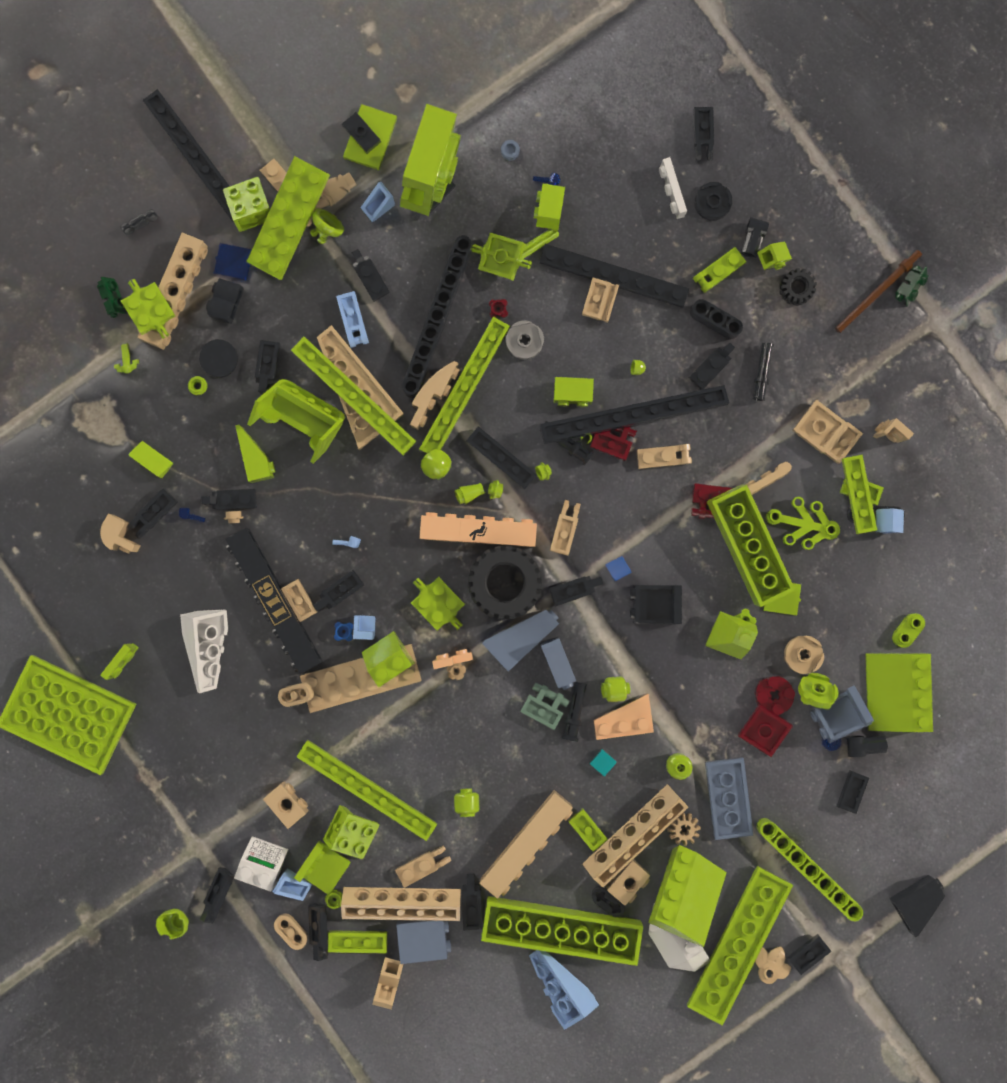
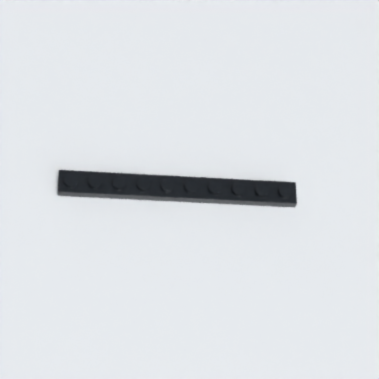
(634, 414)

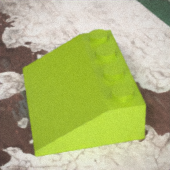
(899, 692)
(688, 895)

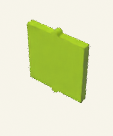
(786, 604)

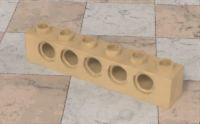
(170, 281)
(635, 835)
(401, 904)

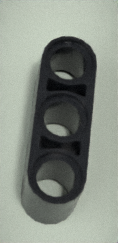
(712, 310)

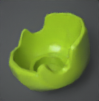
(436, 464)
(172, 923)

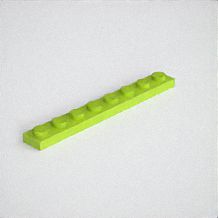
(465, 386)
(353, 395)
(367, 790)

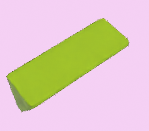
(151, 459)

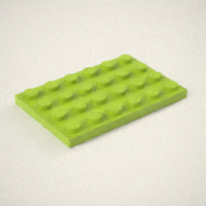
(66, 714)

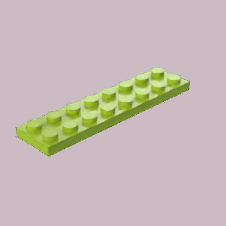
(739, 945)

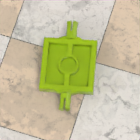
(501, 256)
(148, 308)
(437, 603)

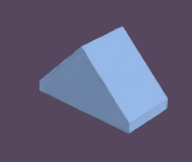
(378, 202)
(290, 887)

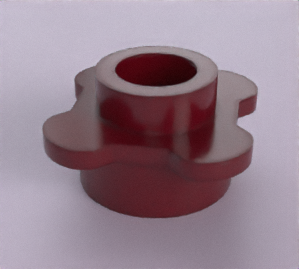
(497, 313)

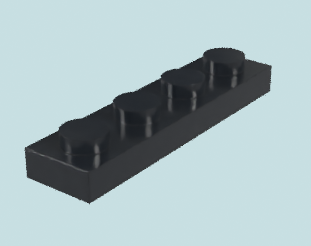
(501, 458)

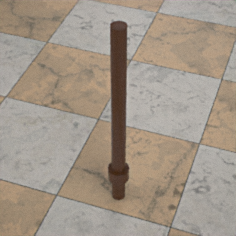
(903, 267)

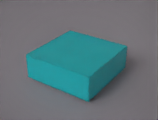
(603, 762)

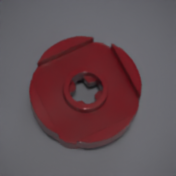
(773, 683)

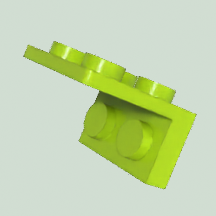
(247, 204)
(350, 833)
(323, 868)

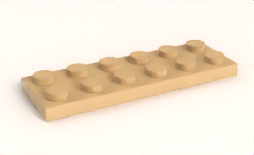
(352, 682)

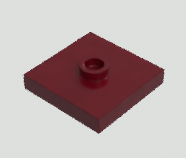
(765, 730)

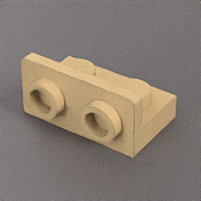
(894, 431)

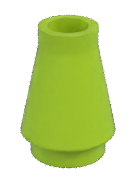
(468, 493)

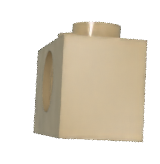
(287, 815)
(628, 893)

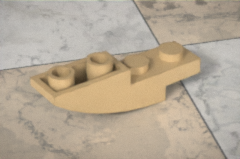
(437, 387)

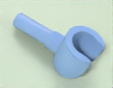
(353, 542)

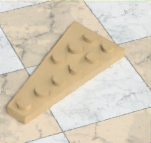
(345, 360)

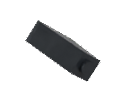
(918, 903)

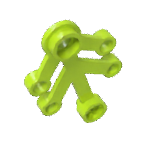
(806, 524)

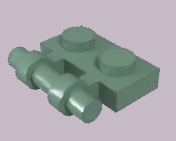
(541, 711)

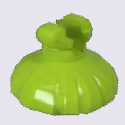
(326, 225)

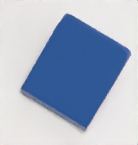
(618, 568)

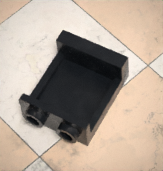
(656, 604)

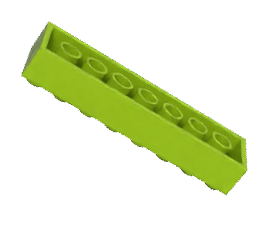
(562, 930)

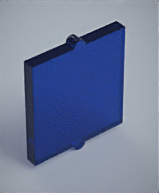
(232, 261)

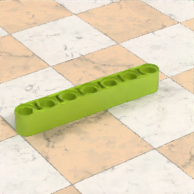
(817, 874)

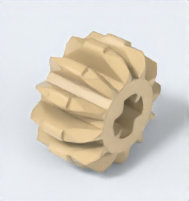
(684, 836)

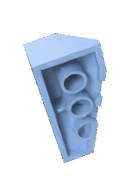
(568, 995)

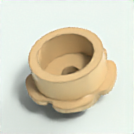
(233, 516)
(459, 675)

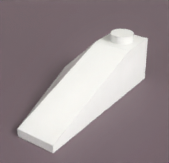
(203, 640)

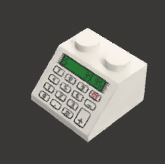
(261, 864)

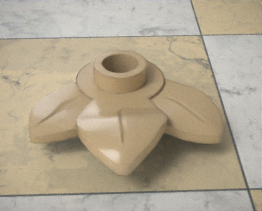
(774, 962)

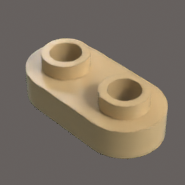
(297, 694)
(288, 932)

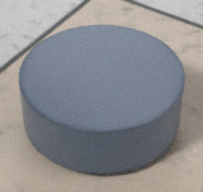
(510, 150)

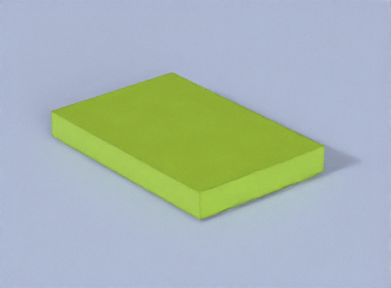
(383, 126)

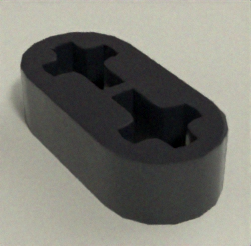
(605, 904)

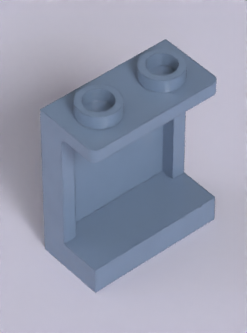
(844, 716)
(422, 940)

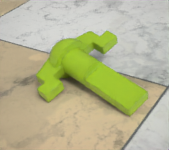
(127, 367)

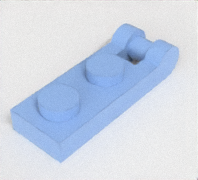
(352, 318)

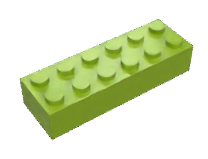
(750, 545)

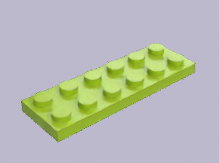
(288, 218)

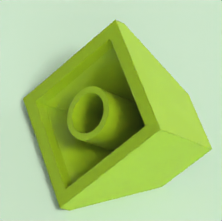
(732, 635)

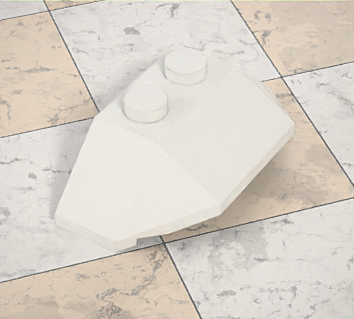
(677, 951)

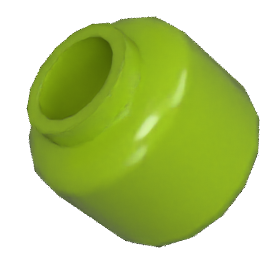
(615, 689)
(675, 761)
(466, 803)

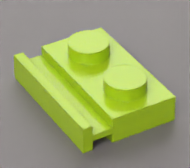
(115, 667)

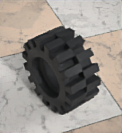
(805, 278)

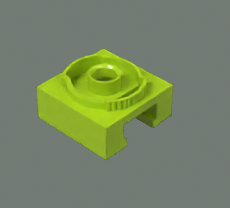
(430, 161)

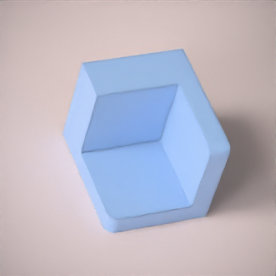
(889, 520)
(364, 627)

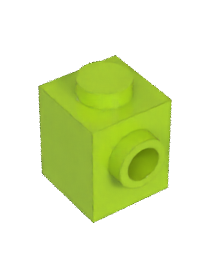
(774, 256)

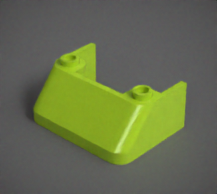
(301, 411)

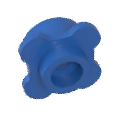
(338, 632)

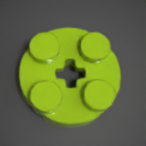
(811, 697)

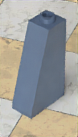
(518, 640)

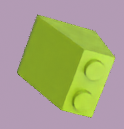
(387, 659)

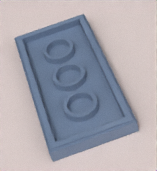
(729, 798)

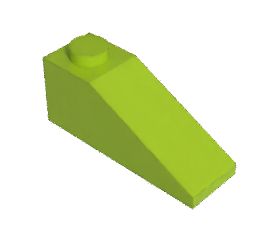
(255, 460)

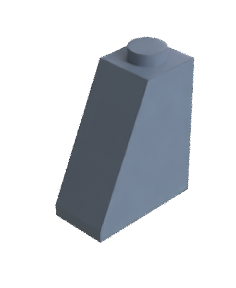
(558, 663)

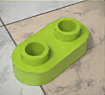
(907, 628)

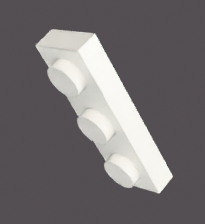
(672, 188)

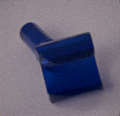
(553, 180)
(184, 513)

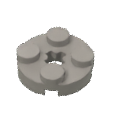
(533, 346)

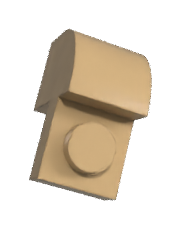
(113, 535)
(388, 983)

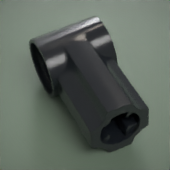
(756, 232)
(860, 746)

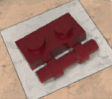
(614, 445)
(701, 495)

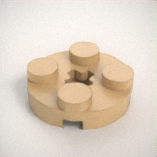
(809, 664)

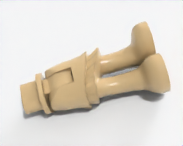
(334, 190)

